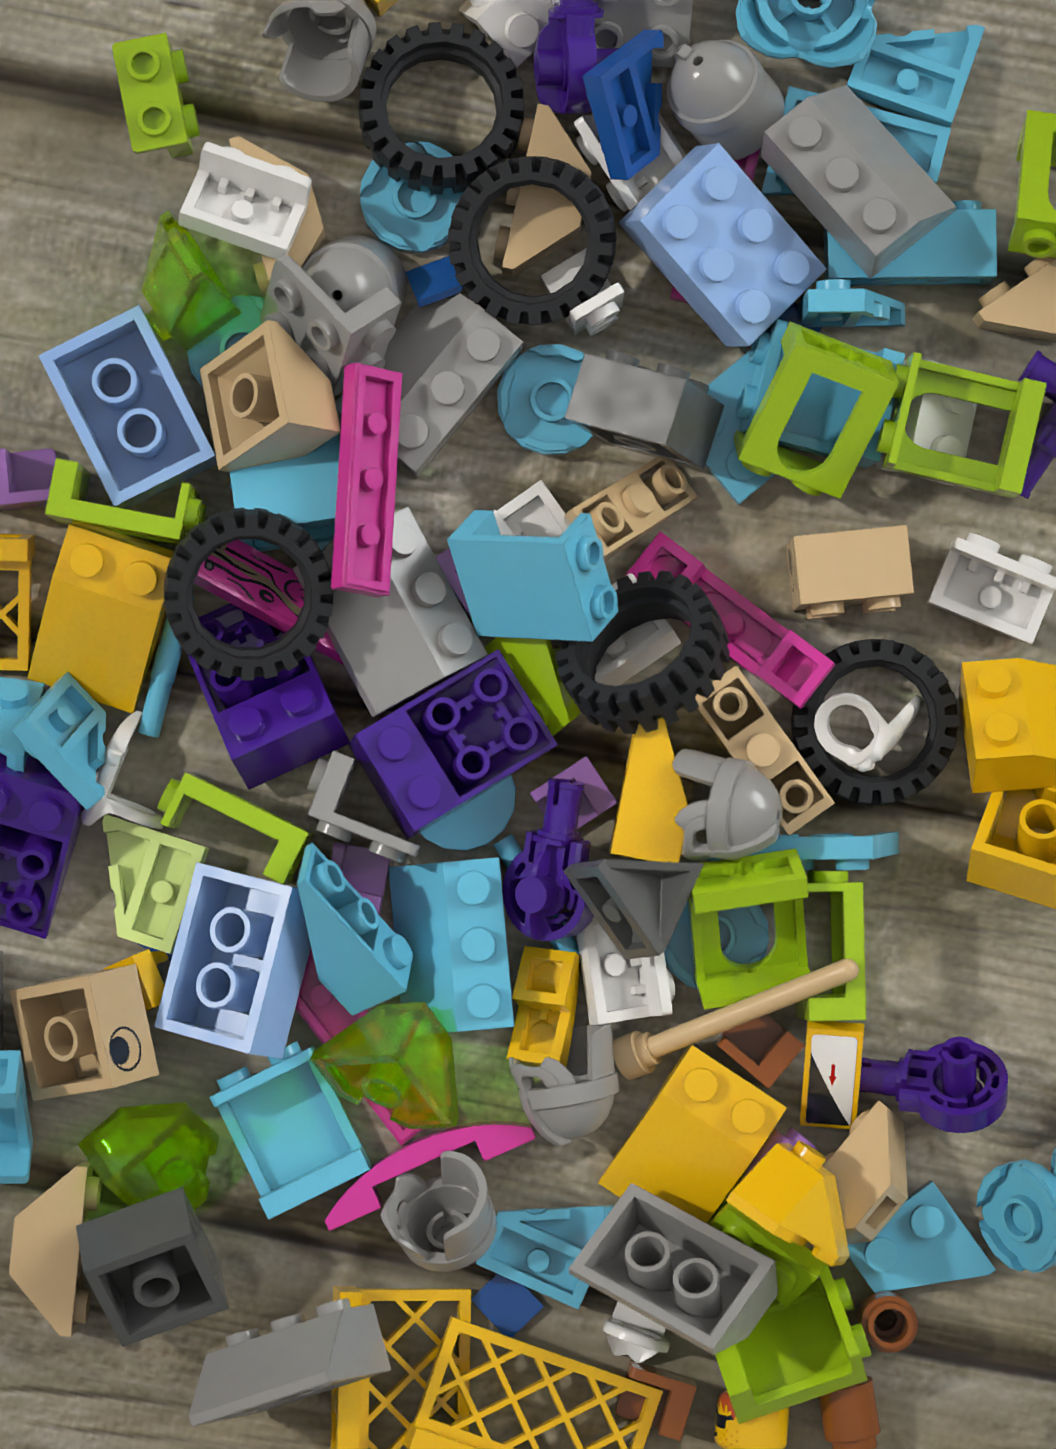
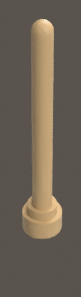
(639, 1053)

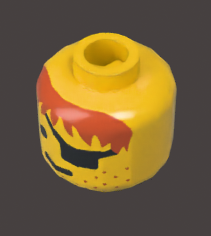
(759, 1433)

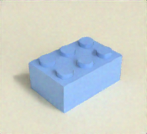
(722, 245)
(129, 408)
(236, 962)

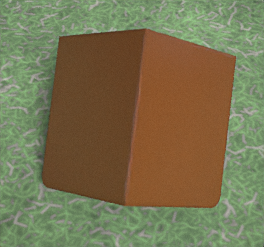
(761, 1048)
(674, 1402)

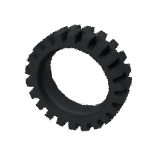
(456, 47)
(465, 250)
(248, 661)
(673, 686)
(939, 740)

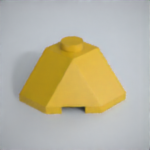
(795, 1200)

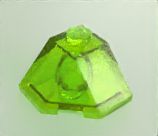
(183, 287)
(398, 1061)
(152, 1152)

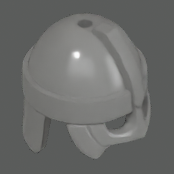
(324, 45)
(723, 95)
(358, 269)
(730, 802)
(571, 1098)
(443, 1219)

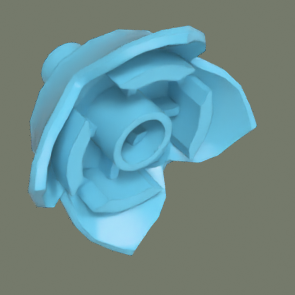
(826, 36)

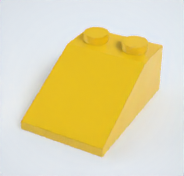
(102, 614)
(1009, 723)
(649, 801)
(1017, 845)
(695, 1136)

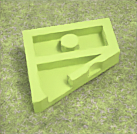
(149, 881)

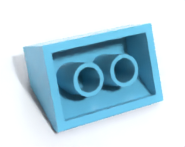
(457, 940)

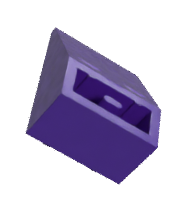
(269, 721)
(452, 744)
(36, 845)

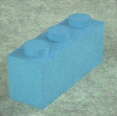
(952, 253)

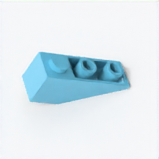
(350, 943)

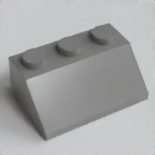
(854, 177)
(448, 365)
(403, 639)
(678, 1271)
(290, 1362)

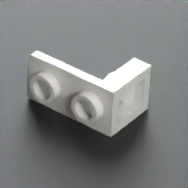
(594, 313)

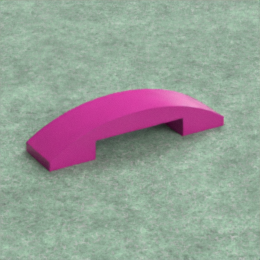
(755, 639)
(491, 1138)

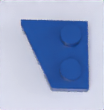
(627, 105)

